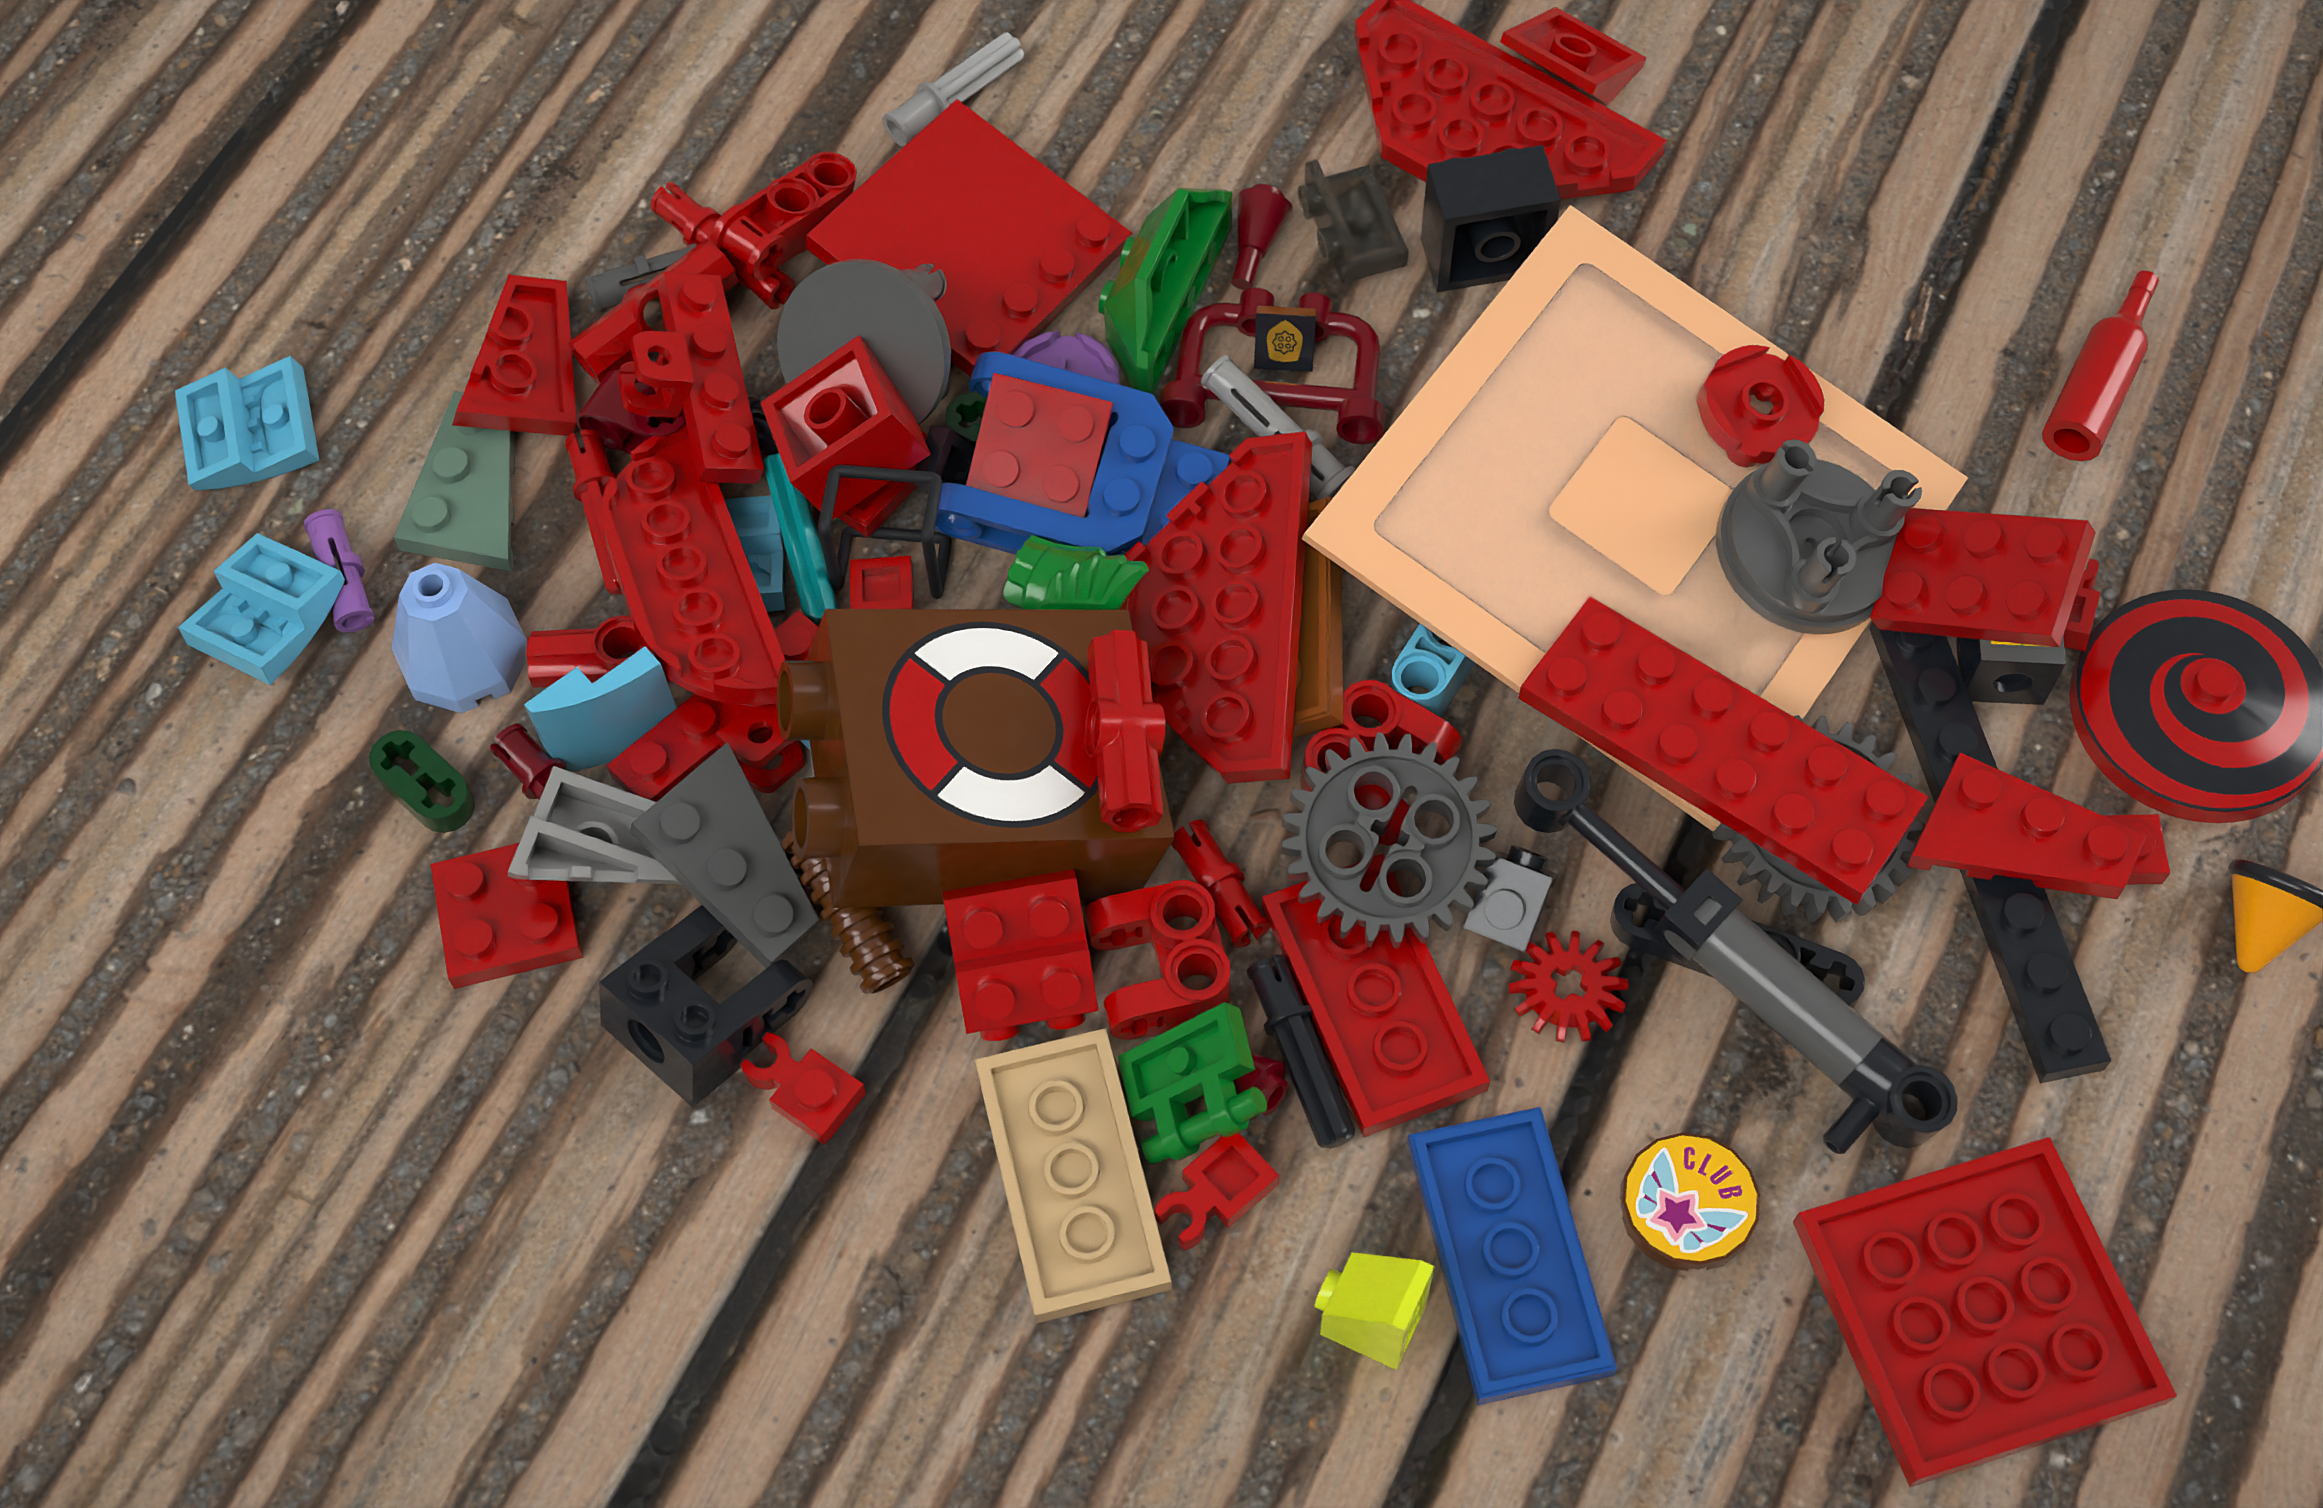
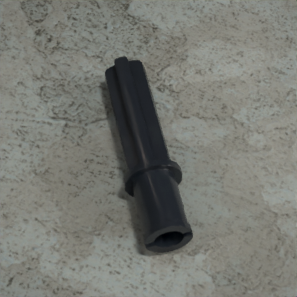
(1301, 1051)

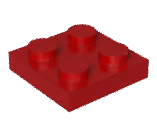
(1039, 444)
(498, 922)

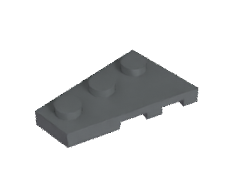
(729, 858)

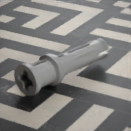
(1230, 383)

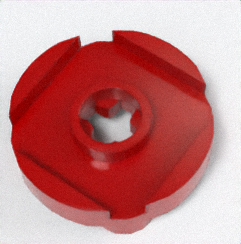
(1737, 425)

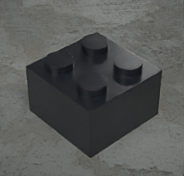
(1486, 215)

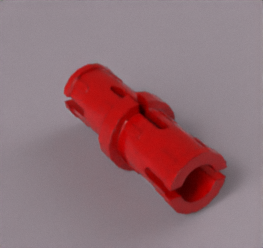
(1223, 882)

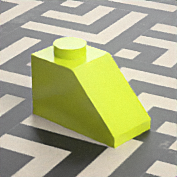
(1375, 1305)

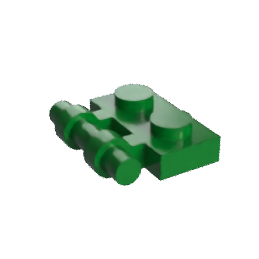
(1183, 1065)

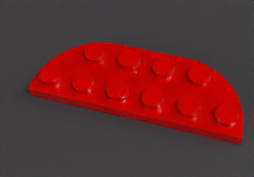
(688, 576)

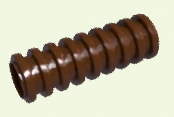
(861, 929)

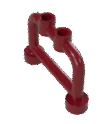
(1359, 414)

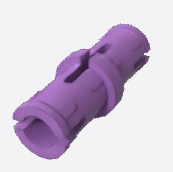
(330, 539)

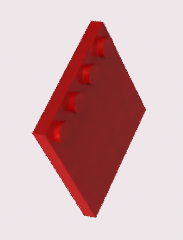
(987, 216)
(1982, 1310)

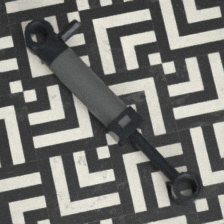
(1757, 970)

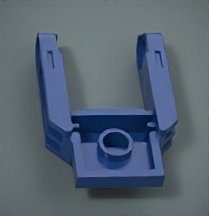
(1134, 488)

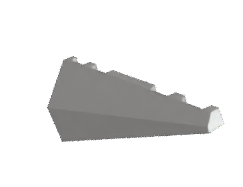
(586, 836)

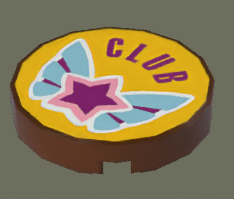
(1689, 1202)

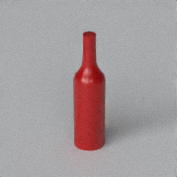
(2101, 377)

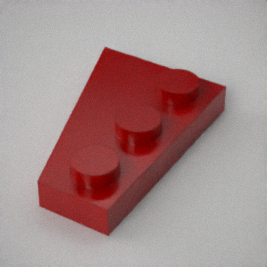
(524, 364)
(2017, 830)

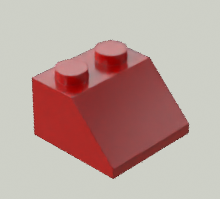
(843, 415)

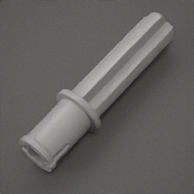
(958, 83)

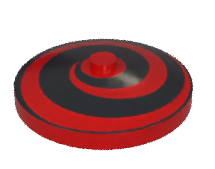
(2200, 706)

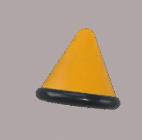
(2270, 912)

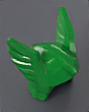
(1069, 577)

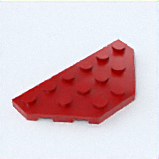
(1457, 96)
(1228, 609)

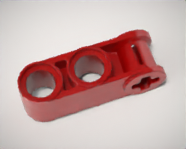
(775, 220)

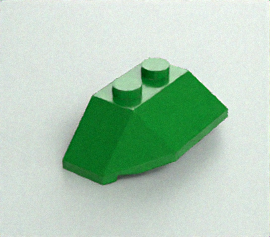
(1163, 281)

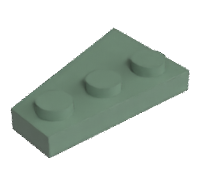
(463, 497)

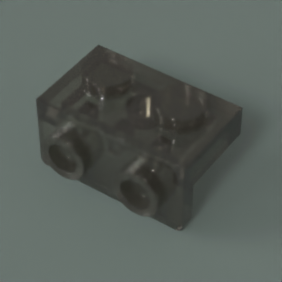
(1352, 222)

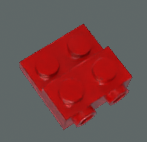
(1020, 954)

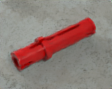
(697, 225)

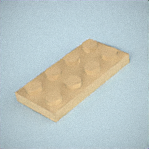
(1072, 1176)

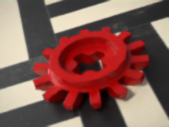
(1574, 1010)

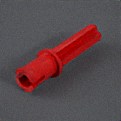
(591, 476)

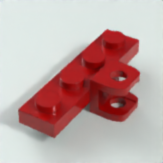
(697, 373)
(704, 725)

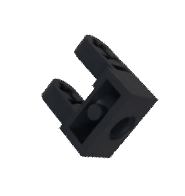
(677, 1025)

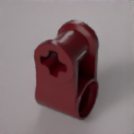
(618, 426)

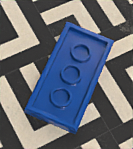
(1510, 1256)

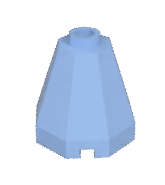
(456, 639)

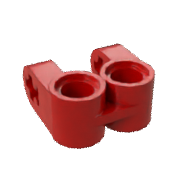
(1397, 717)
(1143, 918)

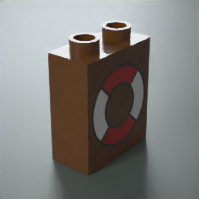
(954, 755)

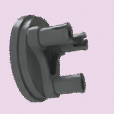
(890, 313)
(1811, 539)

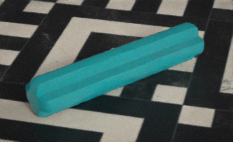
(800, 542)

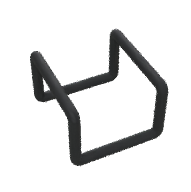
(837, 564)

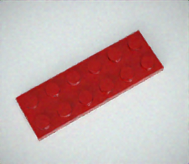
(1723, 749)

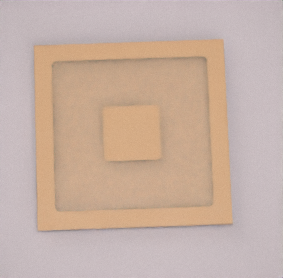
(1576, 466)

